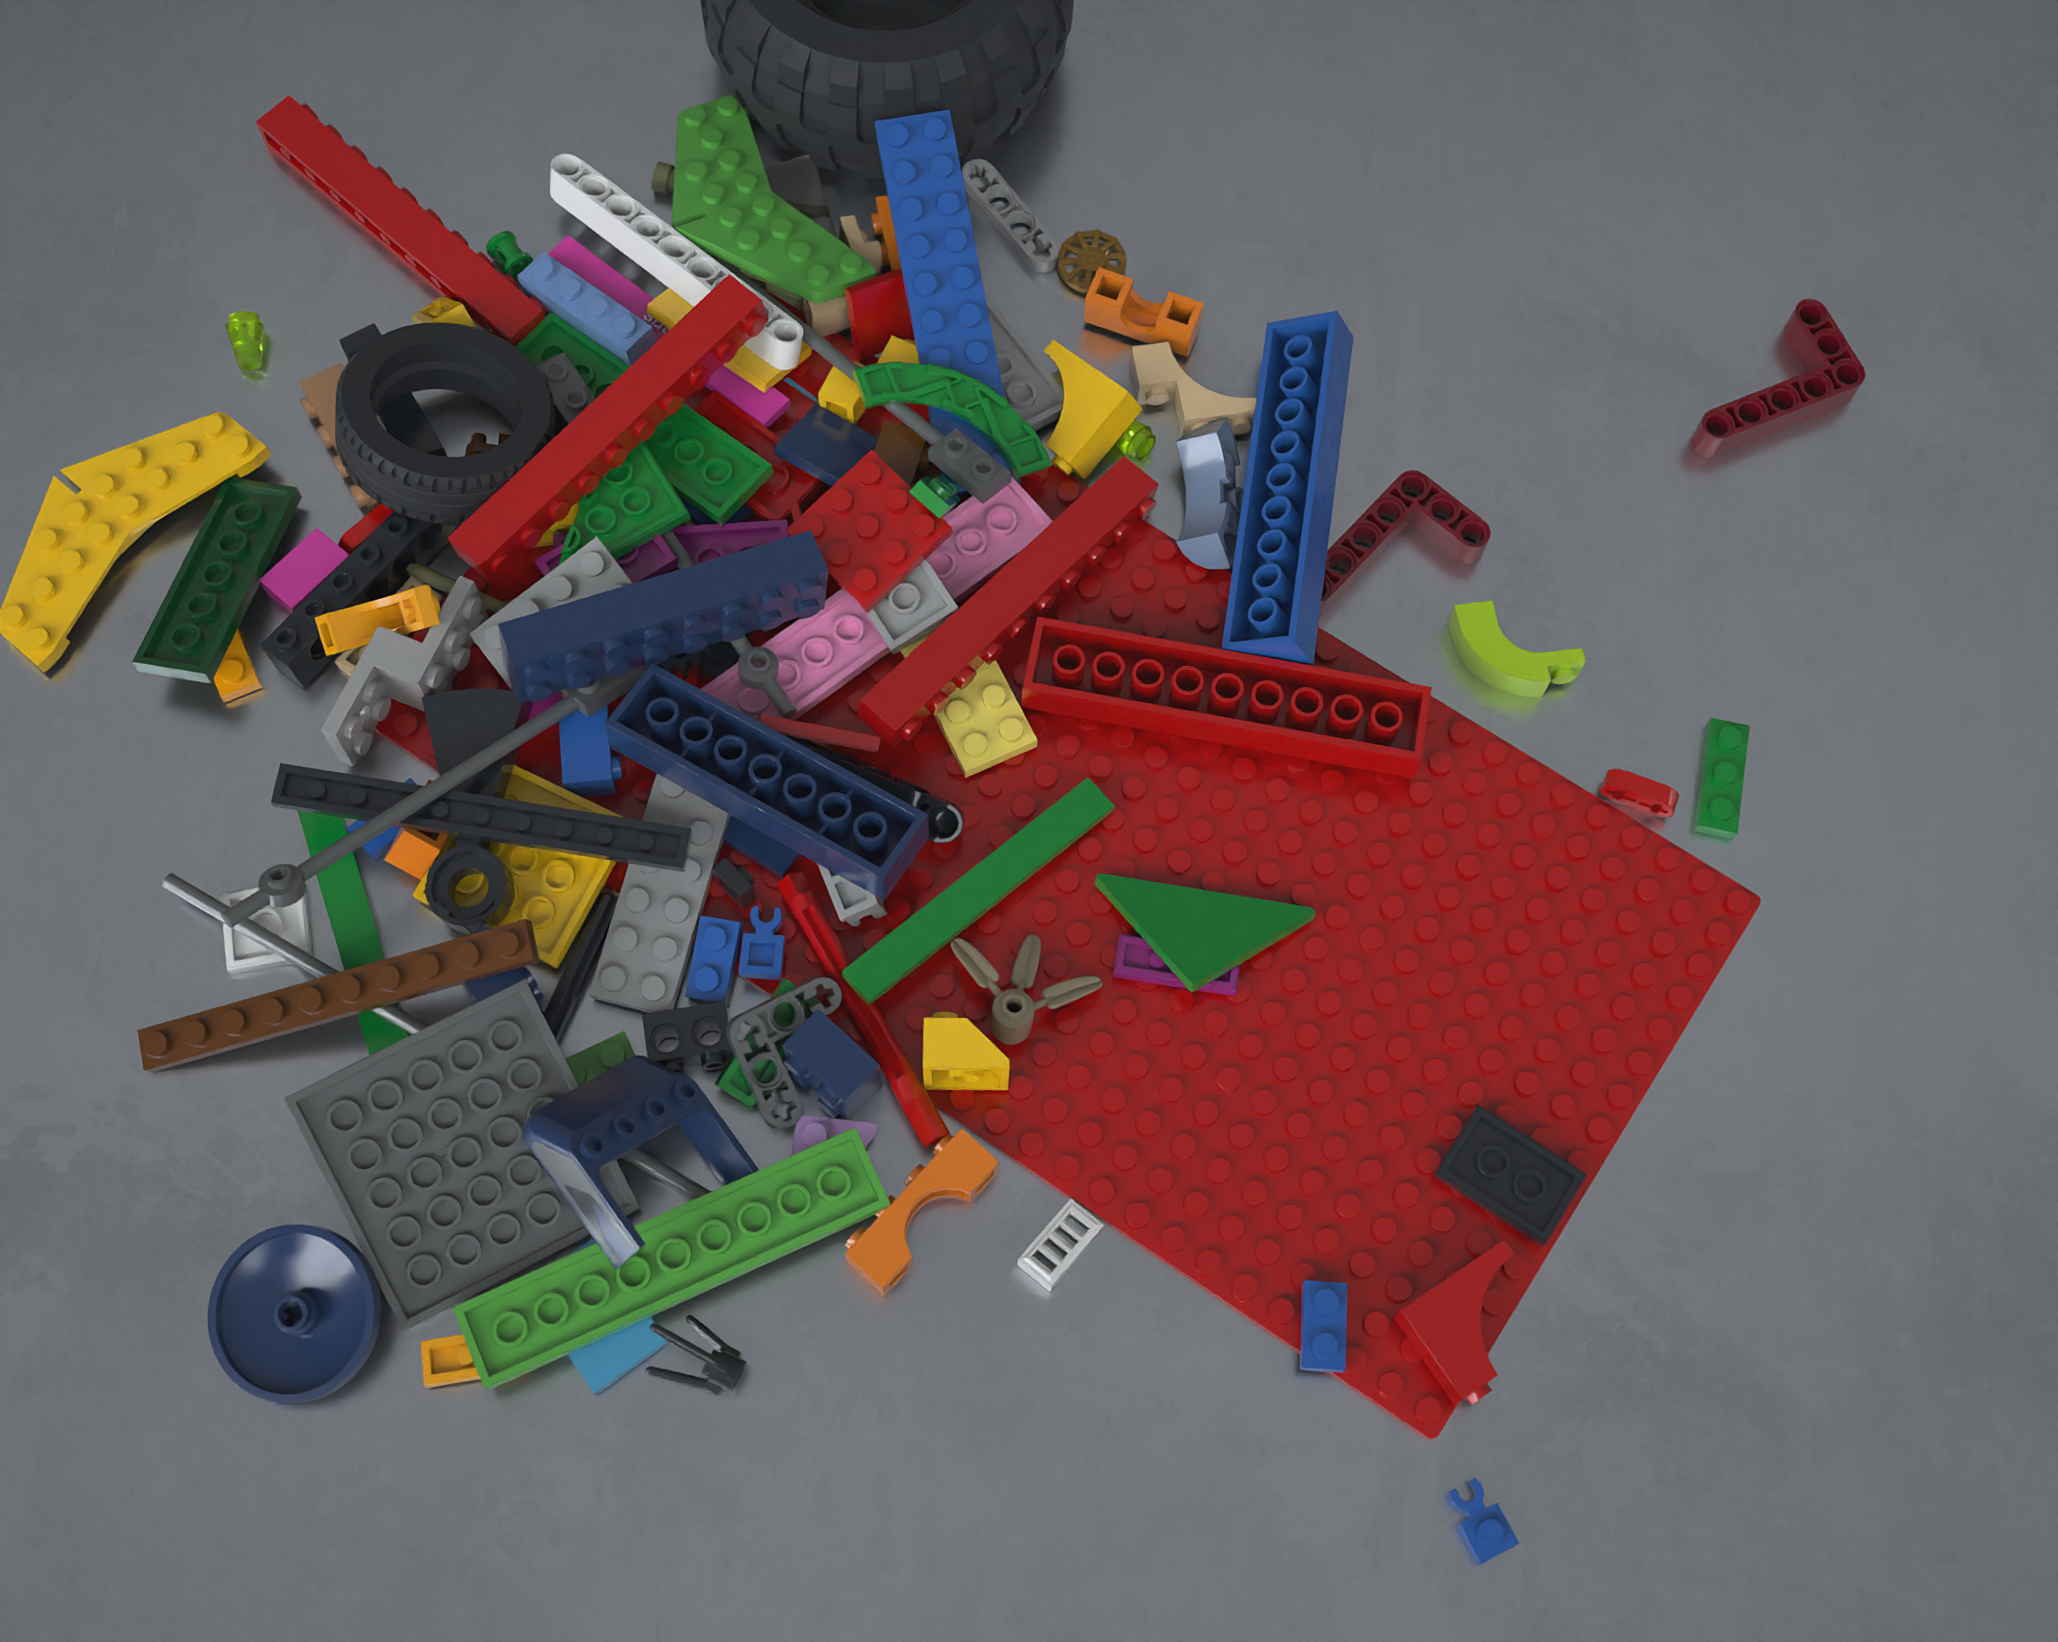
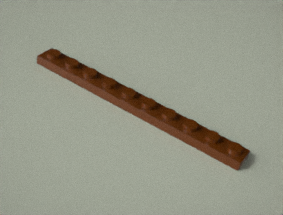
(338, 995)

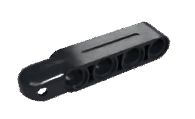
(944, 817)

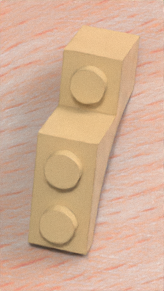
(1161, 379)

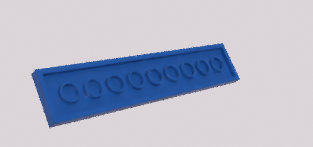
(939, 257)

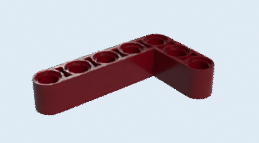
(1827, 362)
(1403, 511)

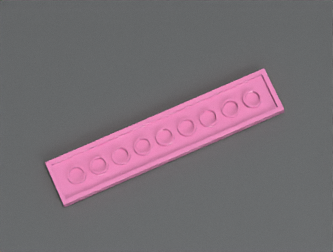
(841, 640)

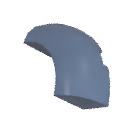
(1211, 495)

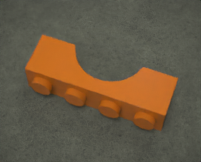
(956, 1171)

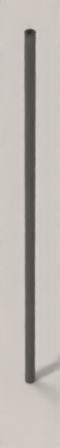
(391, 1012)

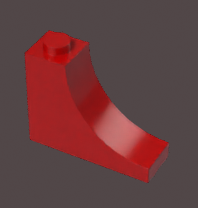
(1447, 1327)

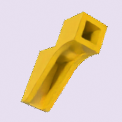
(842, 395)

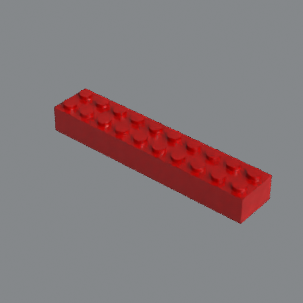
(1226, 697)

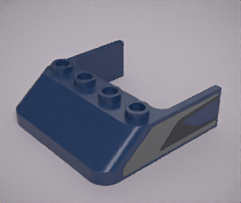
(612, 1117)

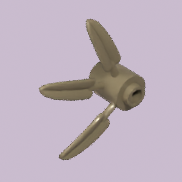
(1013, 1008)

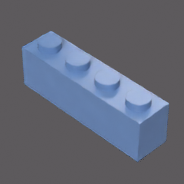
(587, 309)

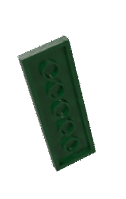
(217, 580)

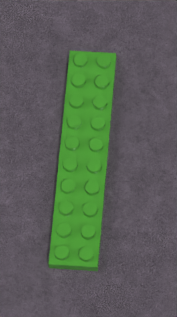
(683, 1257)

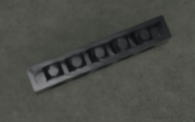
(367, 574)

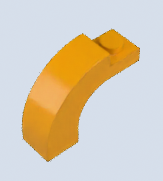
(400, 613)

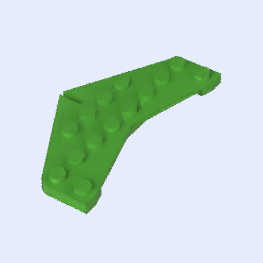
(732, 214)

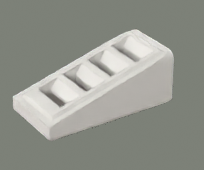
(1040, 1272)

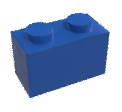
(586, 755)

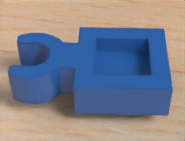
(763, 952)
(1485, 1528)

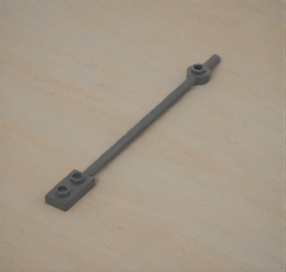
(570, 399)
(951, 453)
(285, 883)

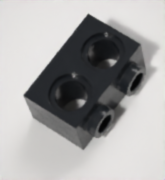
(688, 1026)

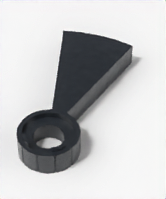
(460, 727)

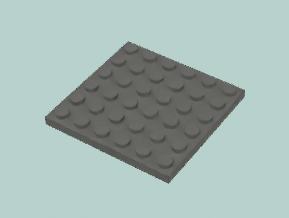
(435, 1154)

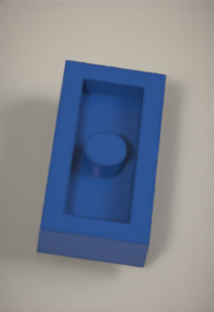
(714, 959)
(1323, 1326)

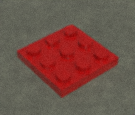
(871, 530)

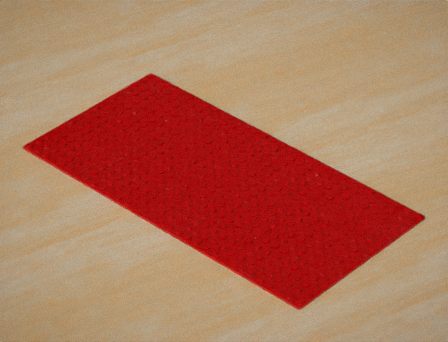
(1462, 953)

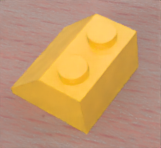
(961, 1056)

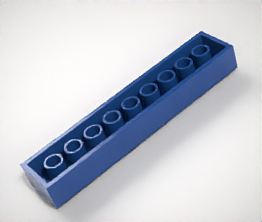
(1289, 489)

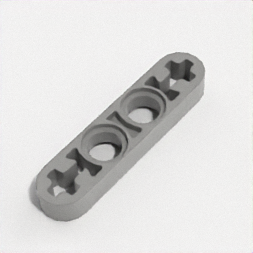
(1007, 217)

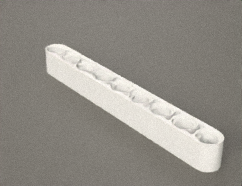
(662, 251)

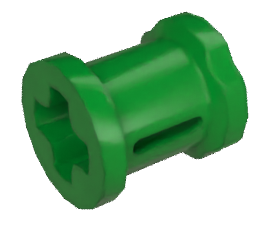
(509, 254)

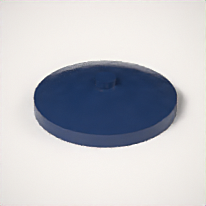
(294, 1313)

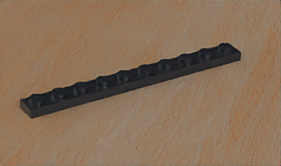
(486, 818)

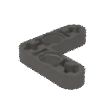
(767, 1033)

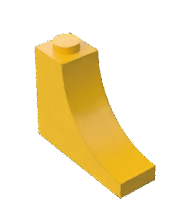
(1092, 414)

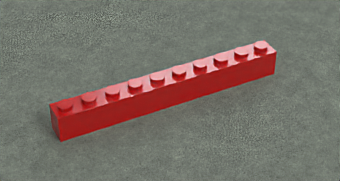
(399, 222)
(609, 429)
(1007, 603)

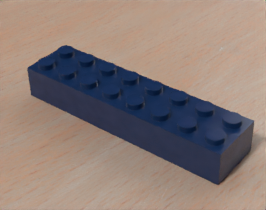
(663, 617)
(768, 781)

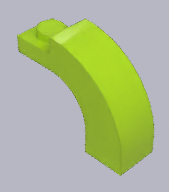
(1502, 663)

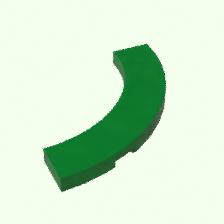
(960, 396)

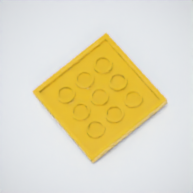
(549, 886)

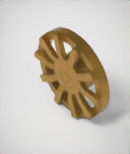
(1089, 257)

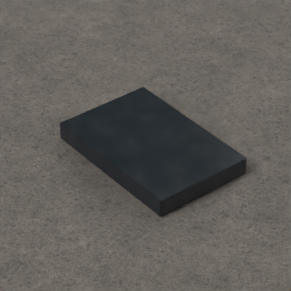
(1510, 1175)

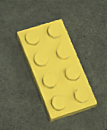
(983, 720)

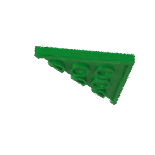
(627, 507)
(1201, 930)

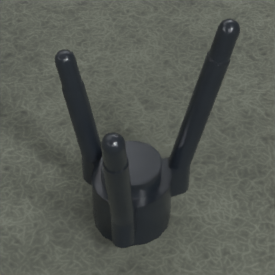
(721, 1367)

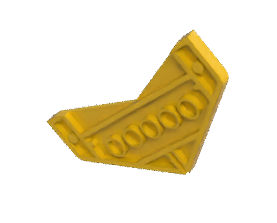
(118, 501)

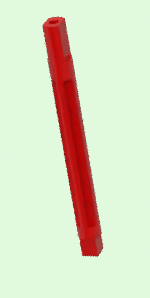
(902, 1078)

